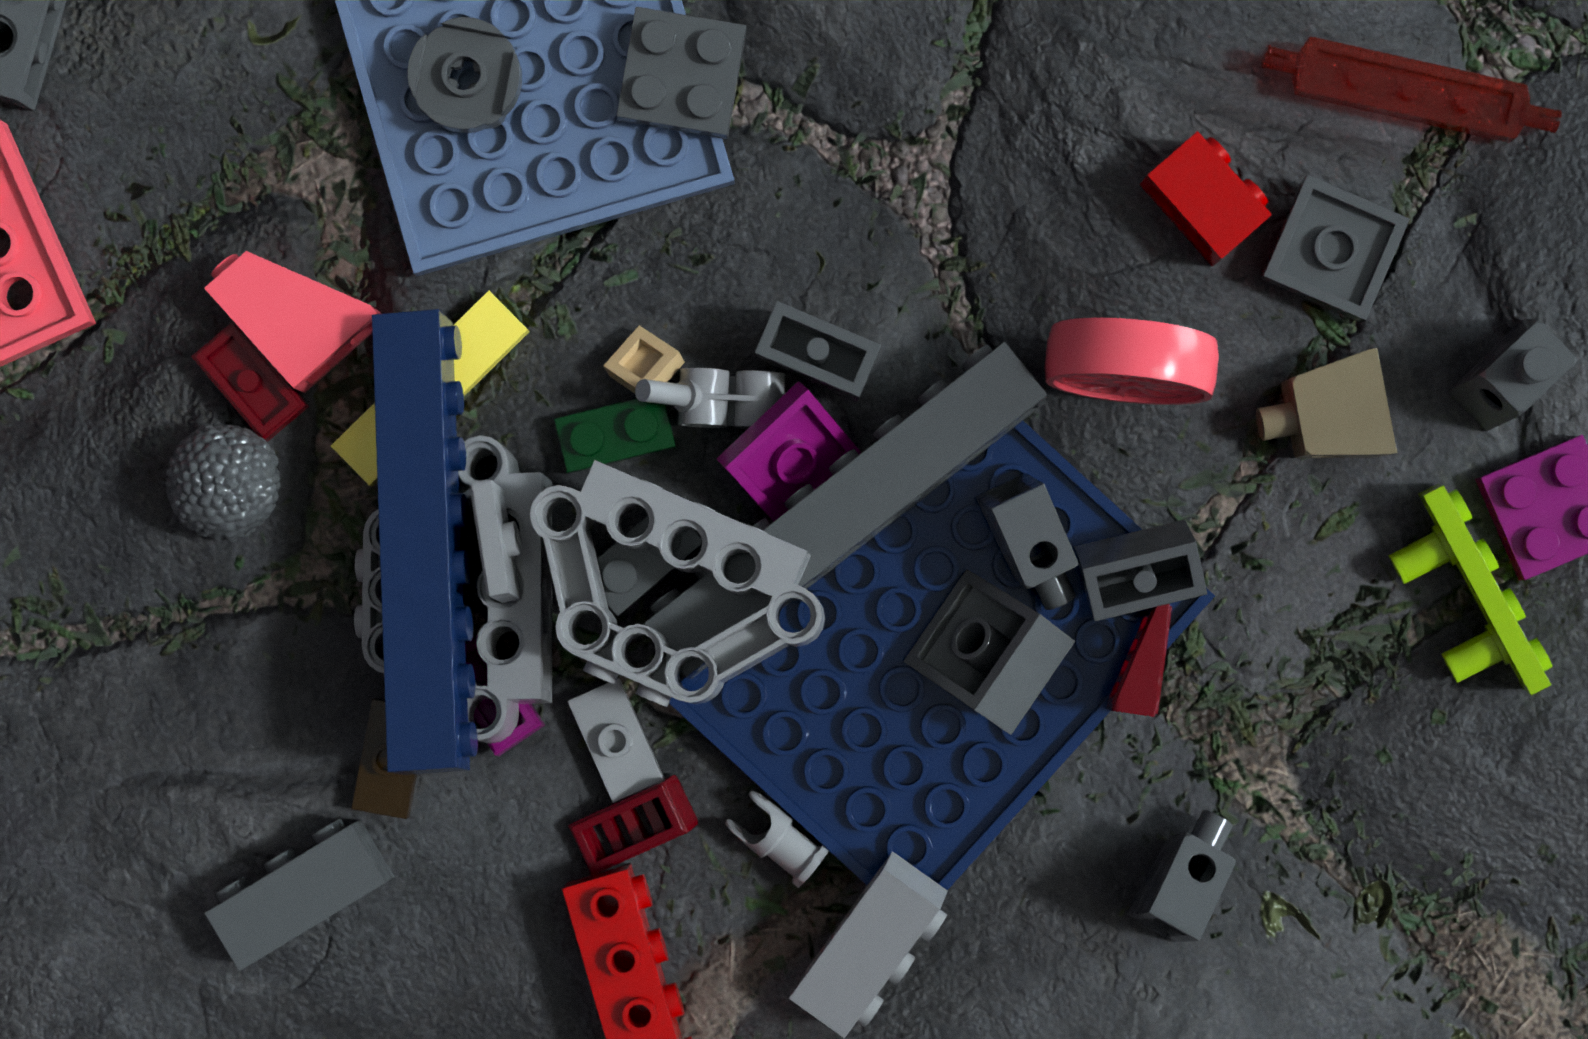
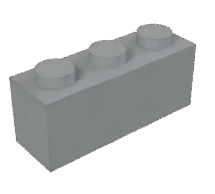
(871, 946)

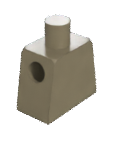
(1334, 411)

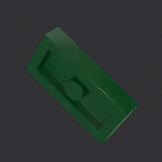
(614, 434)

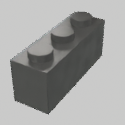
(297, 892)

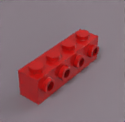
(623, 955)

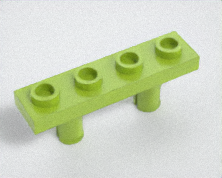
(1501, 610)

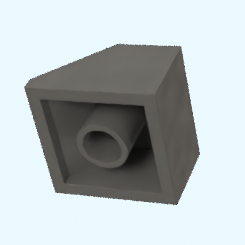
(989, 651)

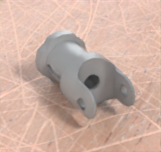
(781, 842)

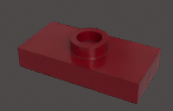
(250, 382)

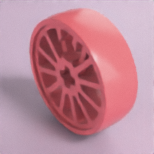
(1131, 361)

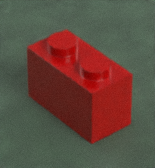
(1206, 197)

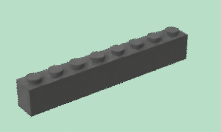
(865, 491)

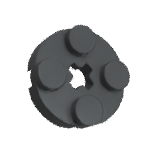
(447, 48)

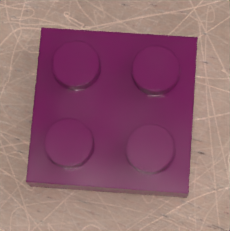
(786, 450)
(1541, 507)

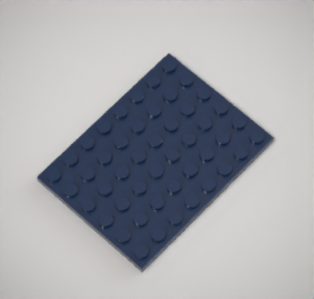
(876, 749)

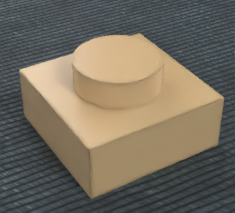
(643, 358)

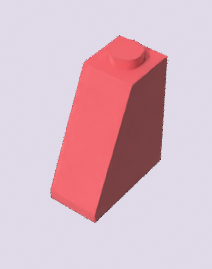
(290, 317)

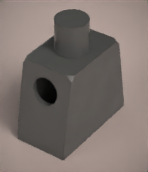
(1515, 371)
(1021, 517)
(1170, 897)

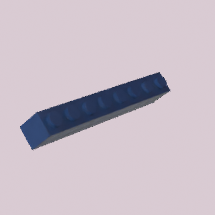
(422, 543)

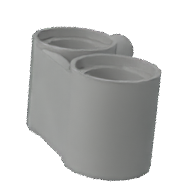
(714, 397)

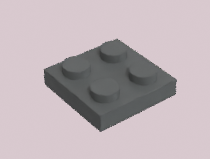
(681, 72)
(1334, 248)

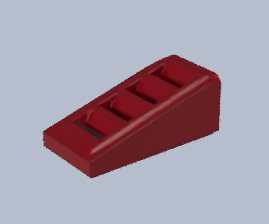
(1141, 675)
(675, 805)

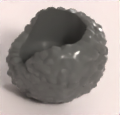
(223, 481)

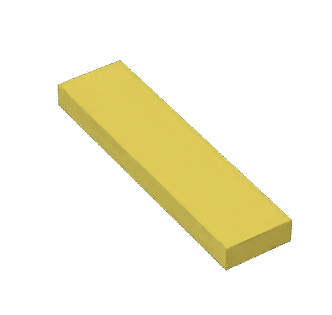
(486, 336)

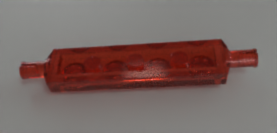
(1411, 89)

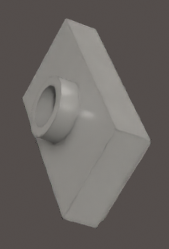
(497, 541)
(616, 740)

